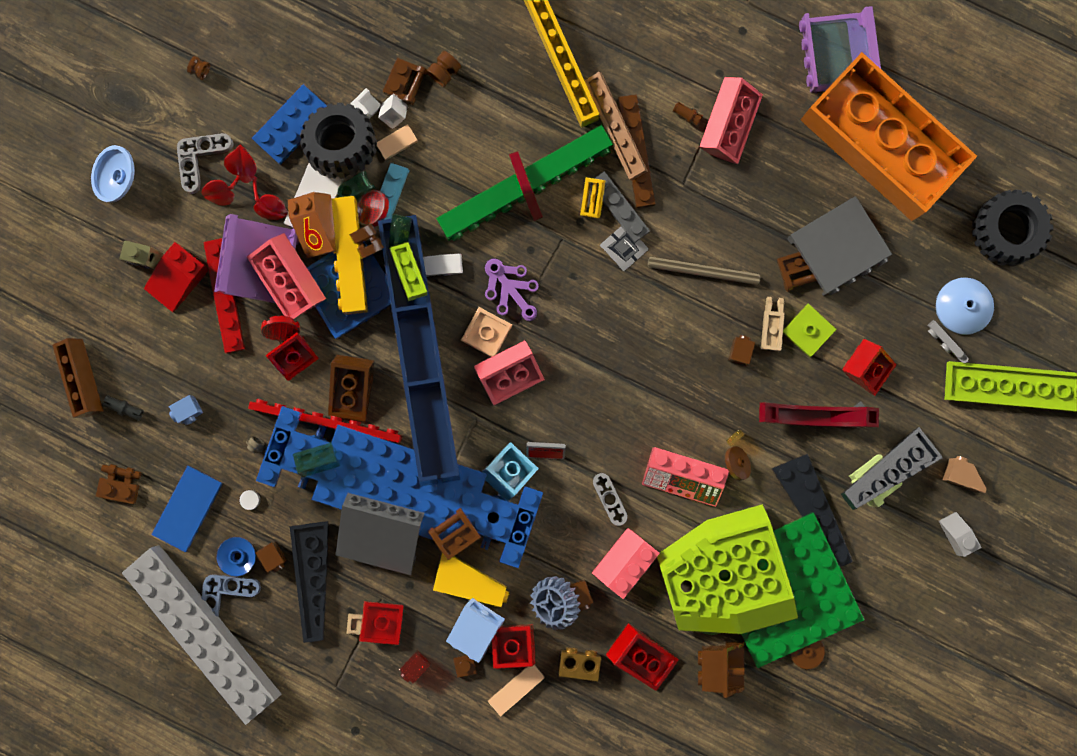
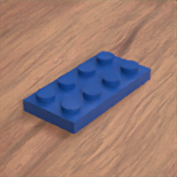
(282, 131)

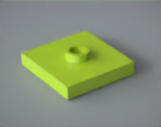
(809, 330)

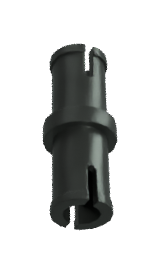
(122, 407)

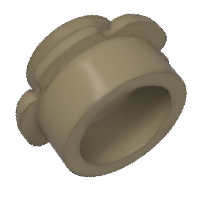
(255, 444)

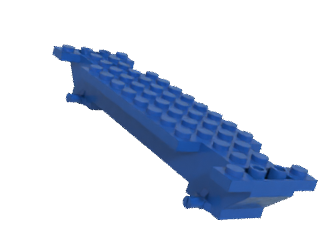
(390, 475)

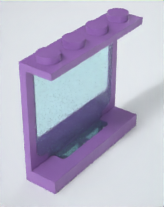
(835, 43)

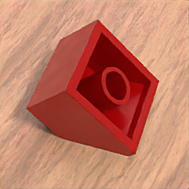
(869, 366)

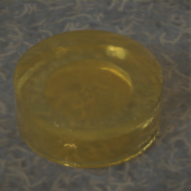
(735, 438)

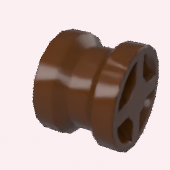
(198, 67)

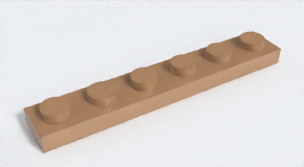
(615, 126)

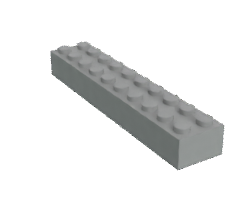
(201, 633)

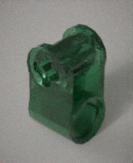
(356, 186)

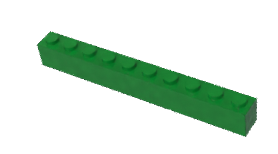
(540, 174)

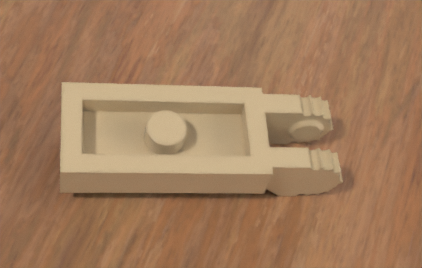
(773, 326)

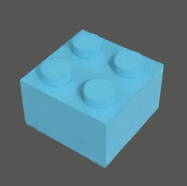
(509, 471)

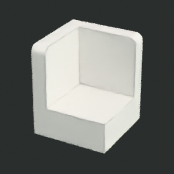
(367, 103)
(393, 111)

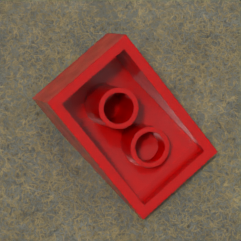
(175, 277)
(641, 657)

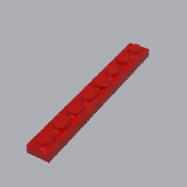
(317, 418)

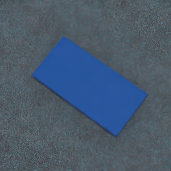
(187, 508)

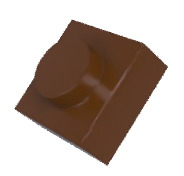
(464, 666)

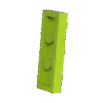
(408, 271)

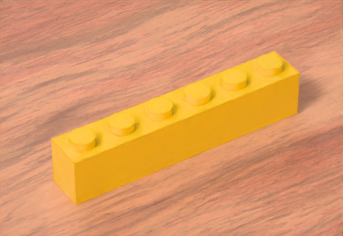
(348, 263)

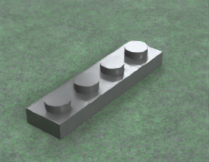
(622, 210)

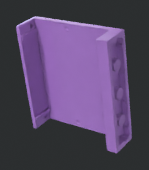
(239, 240)

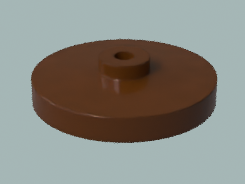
(738, 463)
(809, 656)

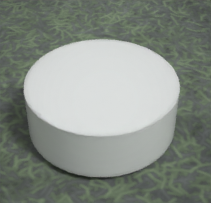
(249, 499)

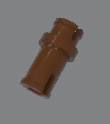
(690, 115)

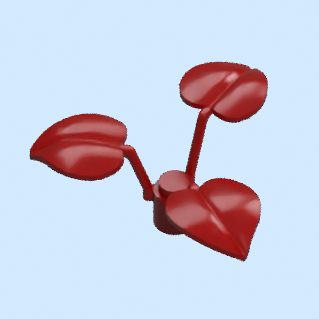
(242, 164)

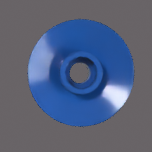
(227, 560)

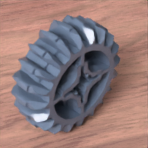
(558, 600)

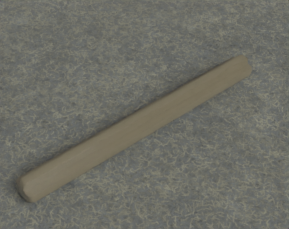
(703, 270)

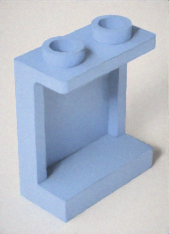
(475, 630)

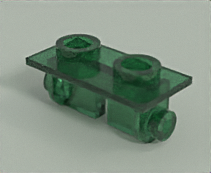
(399, 230)

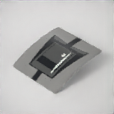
(622, 248)

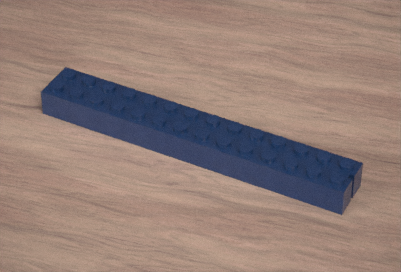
(421, 369)

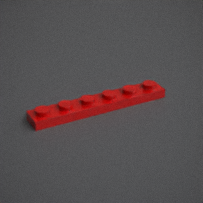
(225, 304)

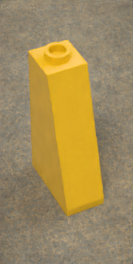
(465, 581)

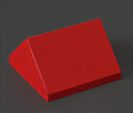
(292, 356)

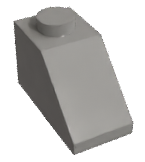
(959, 535)

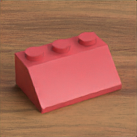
(509, 372)
(625, 563)

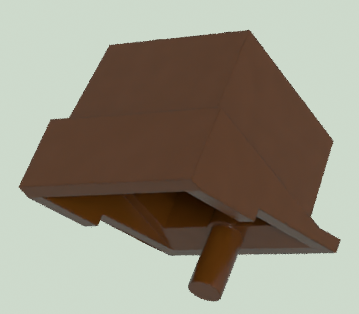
(722, 668)

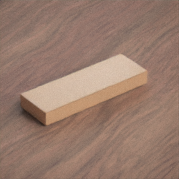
(516, 689)

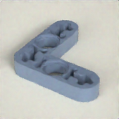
(222, 588)

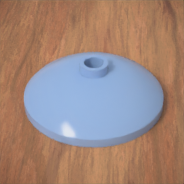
(112, 174)
(953, 308)

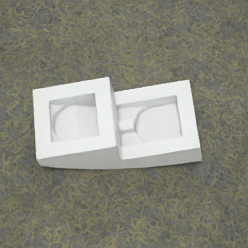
(443, 264)

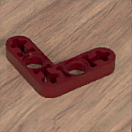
(525, 186)

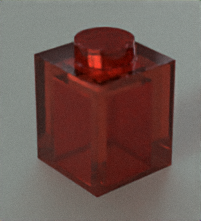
(414, 667)

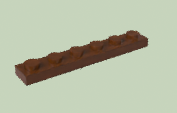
(641, 185)

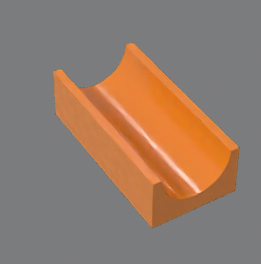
(888, 137)

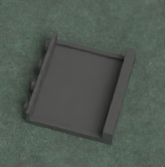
(840, 246)
(378, 533)

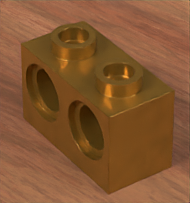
(578, 670)

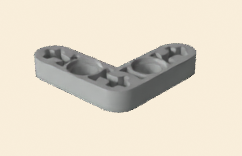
(191, 156)

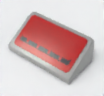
(545, 450)

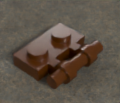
(117, 490)

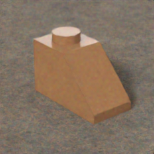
(963, 474)

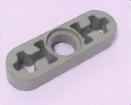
(610, 514)

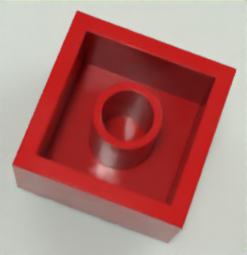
(514, 646)

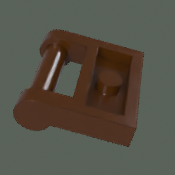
(399, 80)
(791, 265)
(458, 539)

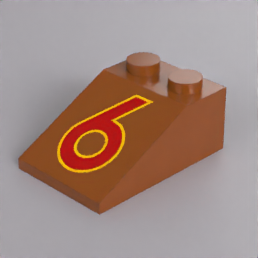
(313, 223)

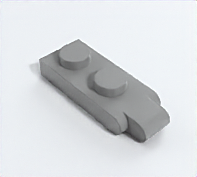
(948, 344)

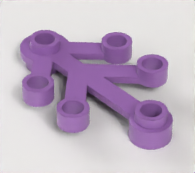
(509, 286)

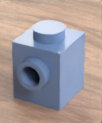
(185, 410)

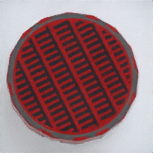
(372, 208)
(279, 328)

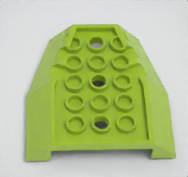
(749, 597)

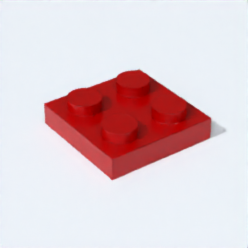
(381, 623)

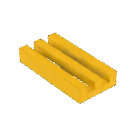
(593, 196)

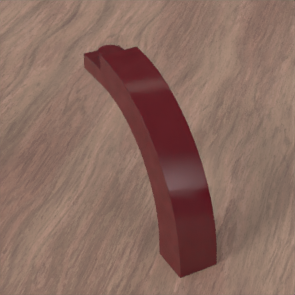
(819, 415)

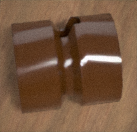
(444, 68)
(363, 234)

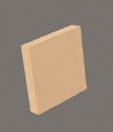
(486, 332)

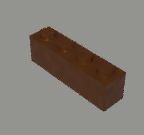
(77, 377)

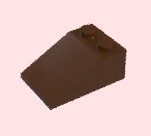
(350, 387)

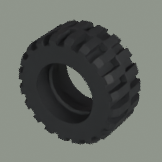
(328, 122)
(1034, 217)

